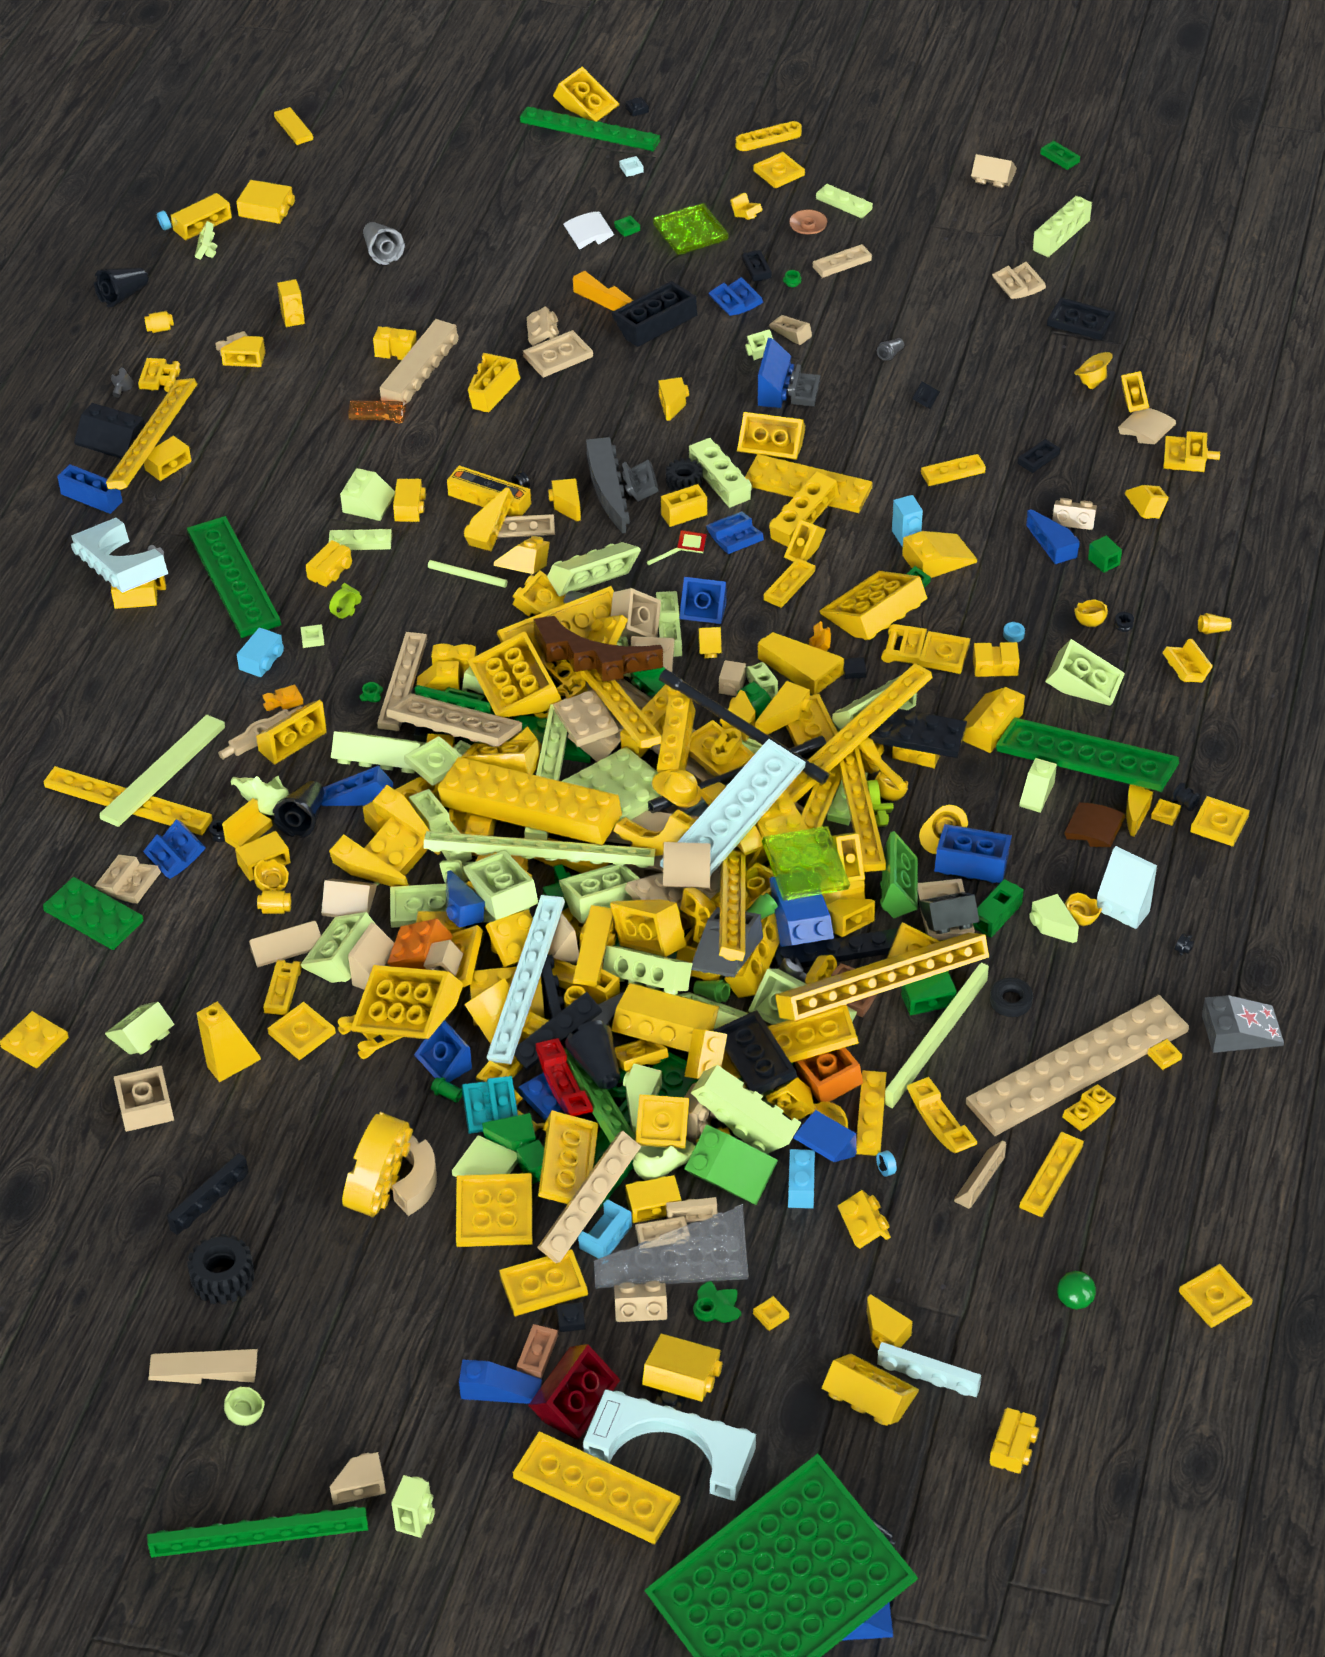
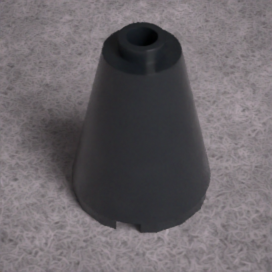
(119, 284)
(299, 810)
(595, 1053)

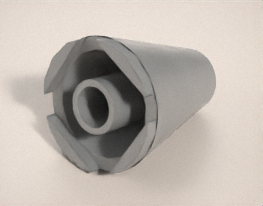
(383, 243)

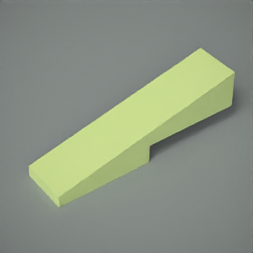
(669, 619)
(436, 820)

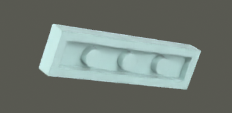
(929, 1369)

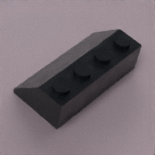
(655, 313)

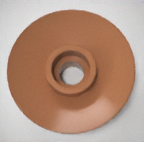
(808, 222)

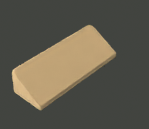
(527, 526)
(284, 943)
(981, 1175)

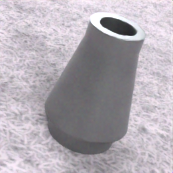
(888, 349)

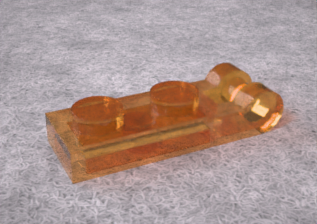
(377, 410)

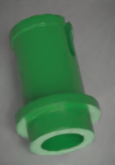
(446, 1089)

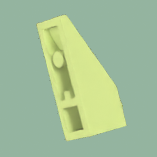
(641, 1081)

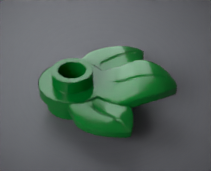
(719, 1303)

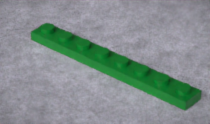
(590, 128)
(257, 1532)

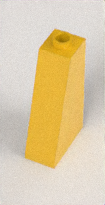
(800, 662)
(223, 1043)

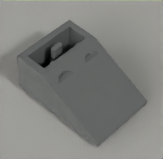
(707, 954)

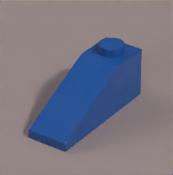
(1053, 537)
(357, 789)
(463, 904)
(496, 1383)

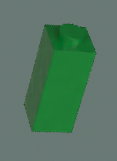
(998, 907)

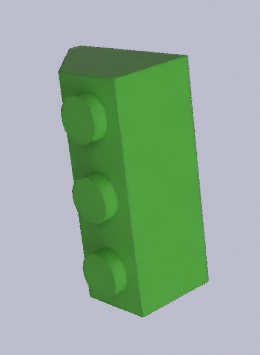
(900, 878)

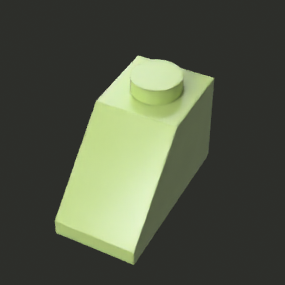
(1038, 785)
(1054, 919)

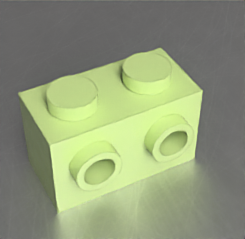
(412, 1506)

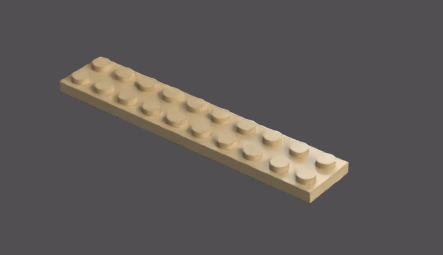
(1075, 1065)

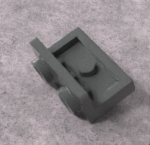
(804, 387)
(640, 480)

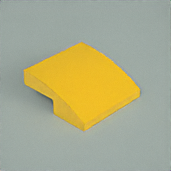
(488, 1006)

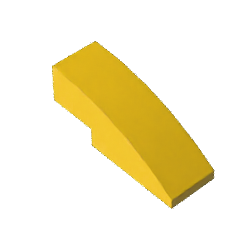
(1137, 807)

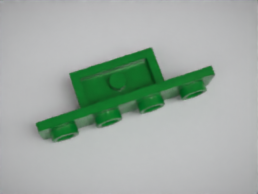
(456, 697)

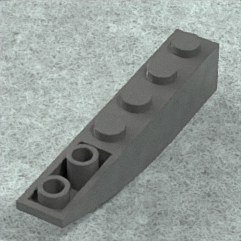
(606, 480)

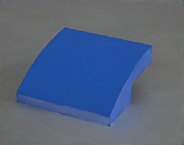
(736, 297)
(734, 532)
(174, 849)

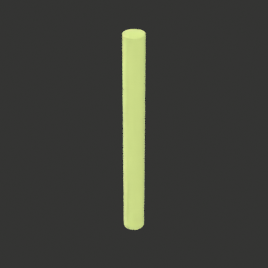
(467, 573)

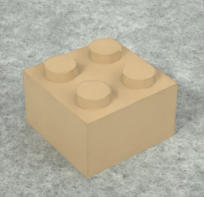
(143, 1098)

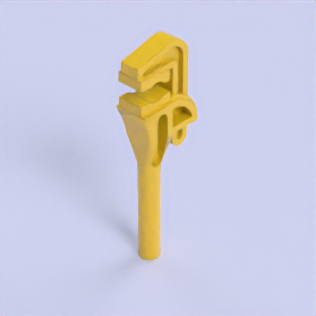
(873, 763)

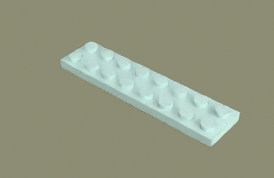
(744, 801)

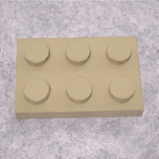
(558, 353)
(585, 718)
(937, 889)

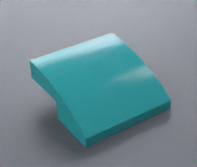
(488, 1102)

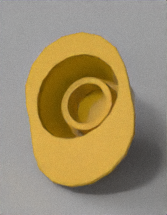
(1094, 369)
(678, 787)
(932, 828)

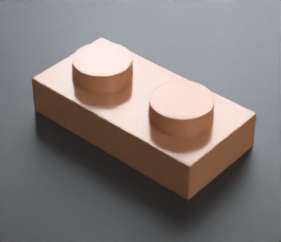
(537, 1351)

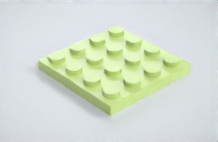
(622, 775)

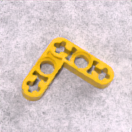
(566, 683)

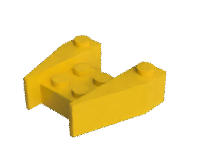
(392, 849)

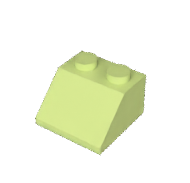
(366, 495)
(141, 1028)

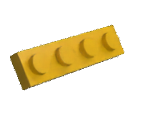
(871, 1113)

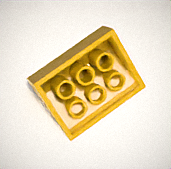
(875, 603)
(514, 678)
(406, 1001)

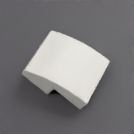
(588, 228)

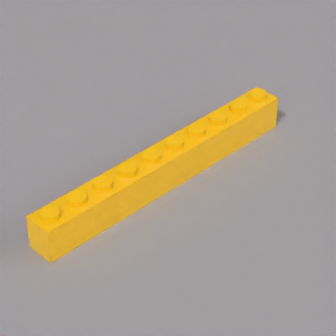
(881, 976)

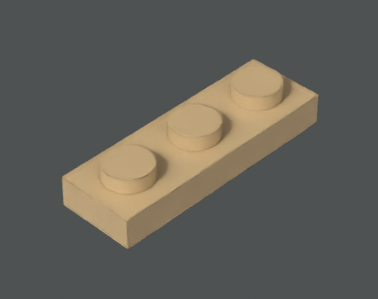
(842, 260)

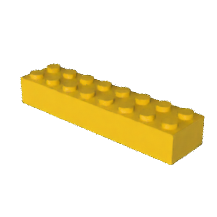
(530, 800)

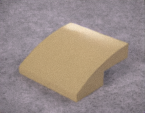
(1019, 281)
(1147, 425)
(686, 865)
(127, 879)

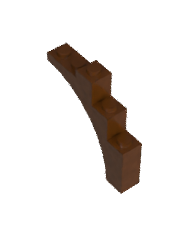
(584, 654)

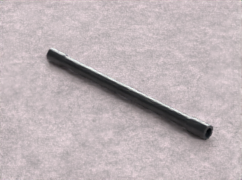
(678, 684)
(807, 747)

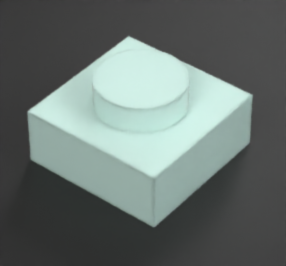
(631, 166)

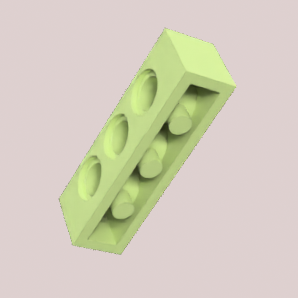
(1062, 226)
(721, 472)
(648, 969)

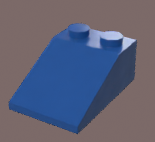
(801, 918)

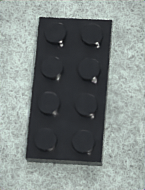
(922, 733)
(756, 1053)

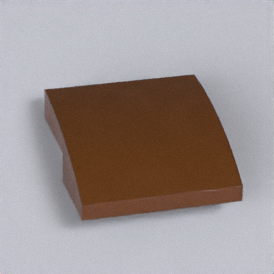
(1095, 824)

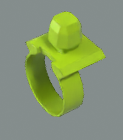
(345, 600)
(879, 809)

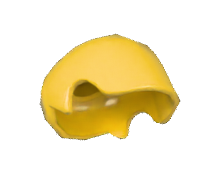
(1091, 613)
(888, 790)
(270, 875)
(1082, 908)

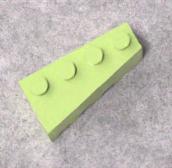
(744, 1111)

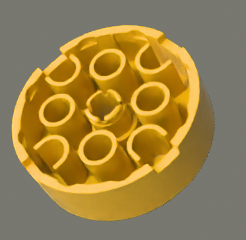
(377, 1164)

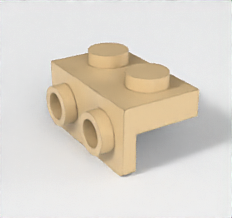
(542, 325)
(1073, 514)
(640, 1301)

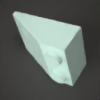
(1127, 888)

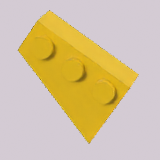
(492, 382)

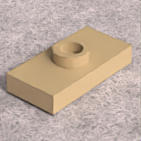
(692, 1209)
(653, 1230)

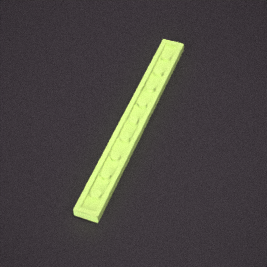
(540, 848)

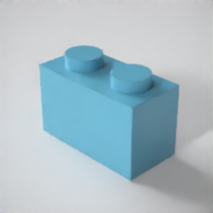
(906, 517)
(260, 652)
(801, 1178)

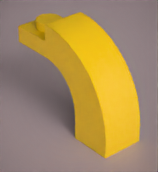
(675, 828)

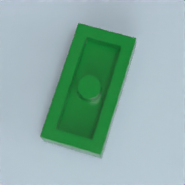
(1060, 155)

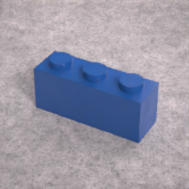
(88, 489)

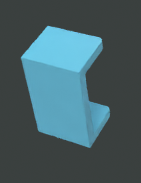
(607, 1231)

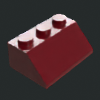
(574, 1391)

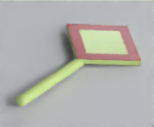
(687, 542)

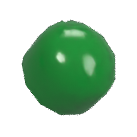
(1076, 1290)

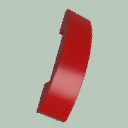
(560, 1078)

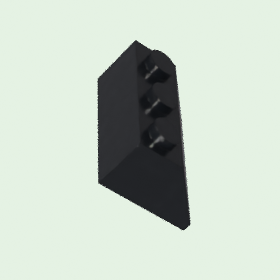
(108, 430)

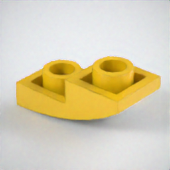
(1089, 1108)

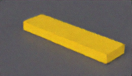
(593, 946)
(1051, 1174)

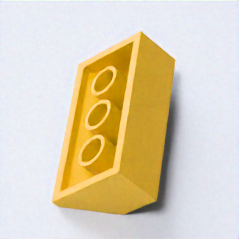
(662, 1016)

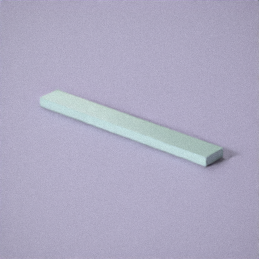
(525, 979)

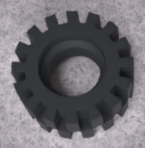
(683, 468)

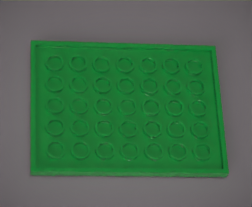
(784, 1574)

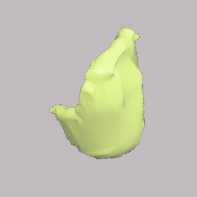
(265, 794)
(656, 1162)

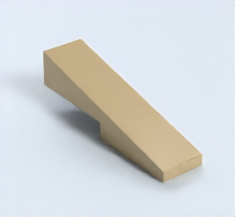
(193, 1366)

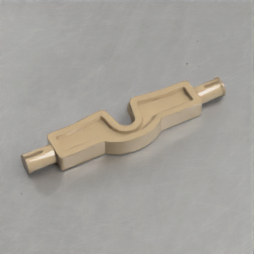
(248, 739)

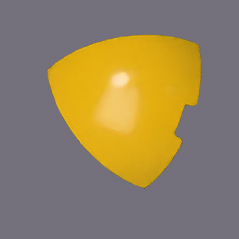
(699, 906)

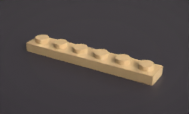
(403, 676)
(589, 1197)

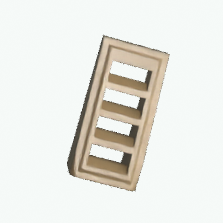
(793, 329)

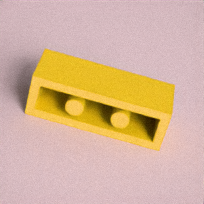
(192, 219)

